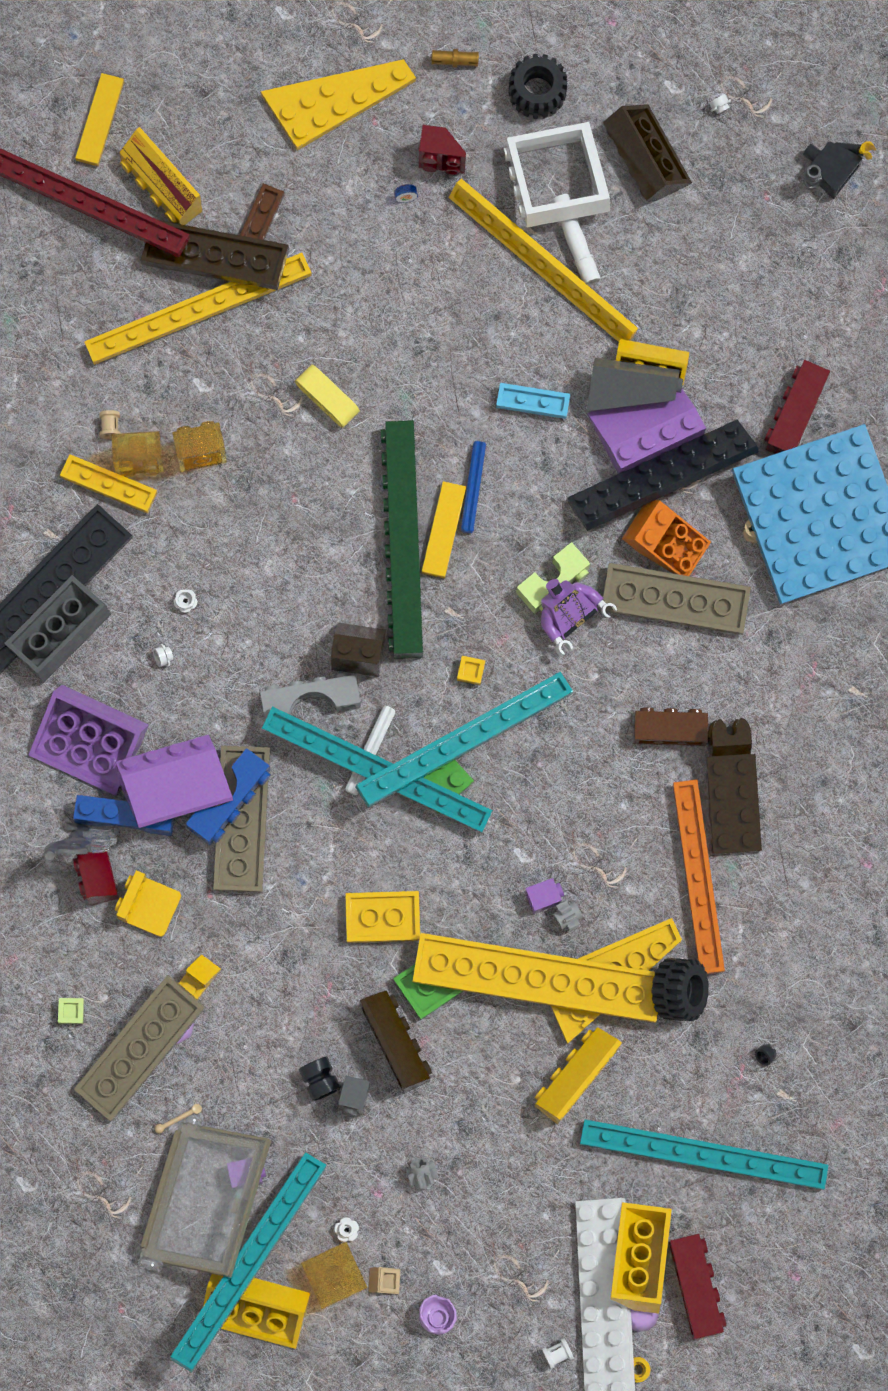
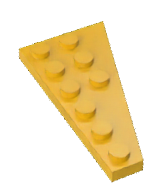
(322, 104)
(636, 951)

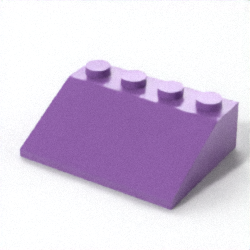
(646, 430)
(86, 738)
(173, 781)

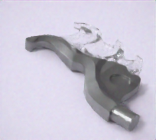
(82, 841)

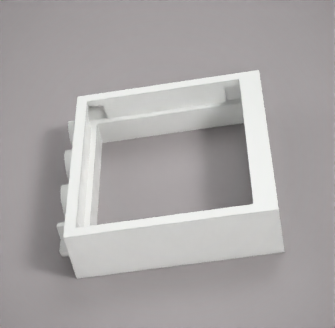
(566, 209)

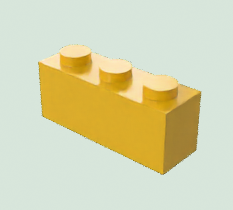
(653, 355)

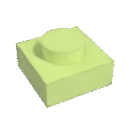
(71, 1011)

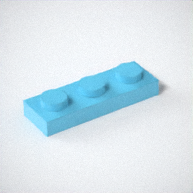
(533, 400)

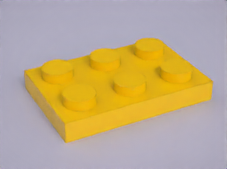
(382, 917)

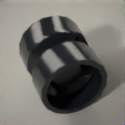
(319, 1078)

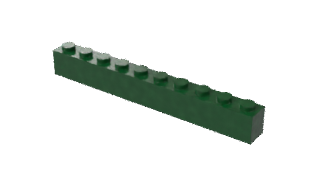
(404, 540)

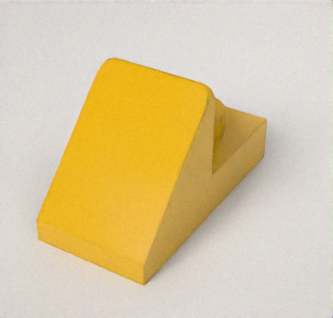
(199, 976)

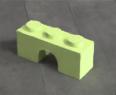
(571, 566)

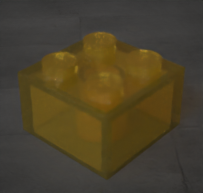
(199, 446)
(137, 453)
(334, 1276)

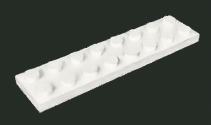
(604, 1322)

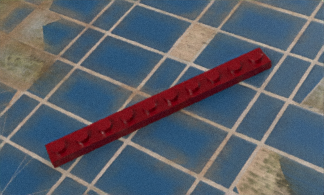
(92, 204)

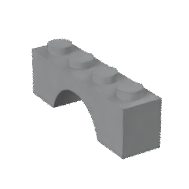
(339, 691)

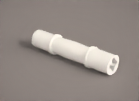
(578, 246)

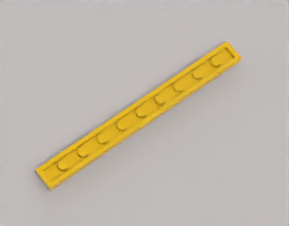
(542, 262)
(188, 313)

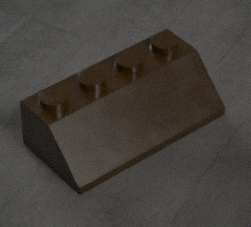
(646, 151)
(395, 1041)

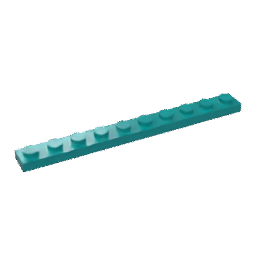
(463, 739)
(368, 764)
(704, 1154)
(248, 1262)

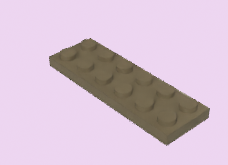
(676, 598)
(242, 847)
(139, 1048)

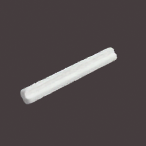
(373, 743)

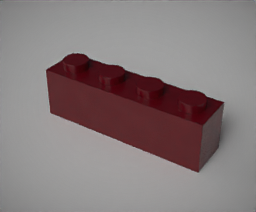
(798, 408)
(696, 1286)

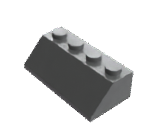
(58, 628)

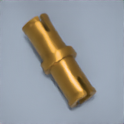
(454, 58)

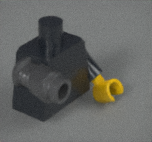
(834, 165)

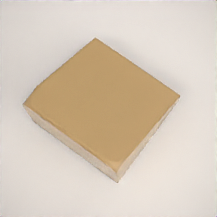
(384, 1280)

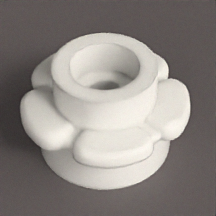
(720, 104)
(185, 594)
(162, 655)
(346, 1223)

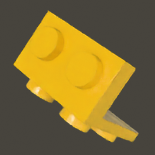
(147, 904)

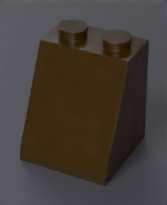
(357, 649)

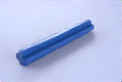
(473, 487)

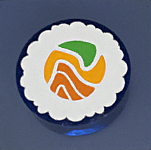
(406, 193)

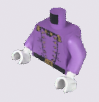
(567, 609)

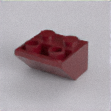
(440, 151)
(97, 877)

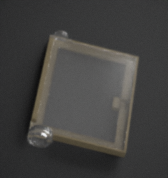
(203, 1199)

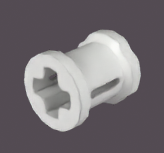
(557, 1353)

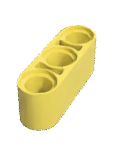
(327, 396)

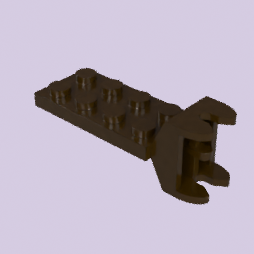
(733, 788)

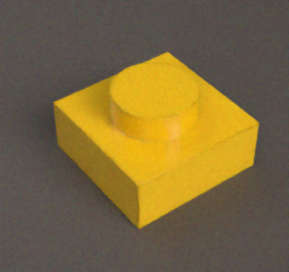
(471, 670)

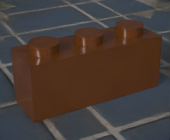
(670, 727)

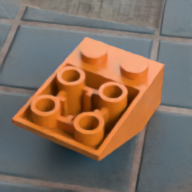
(666, 538)

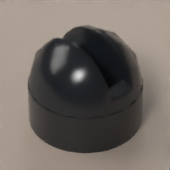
(762, 1058)

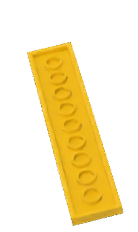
(535, 977)

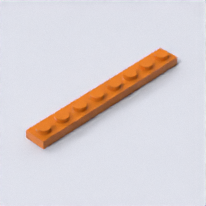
(698, 876)

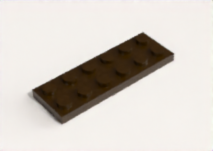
(223, 257)

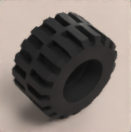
(538, 68)
(680, 989)

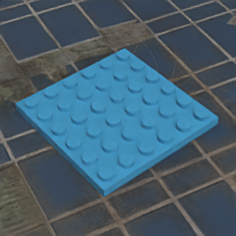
(818, 512)

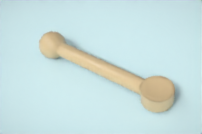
(196, 1109)

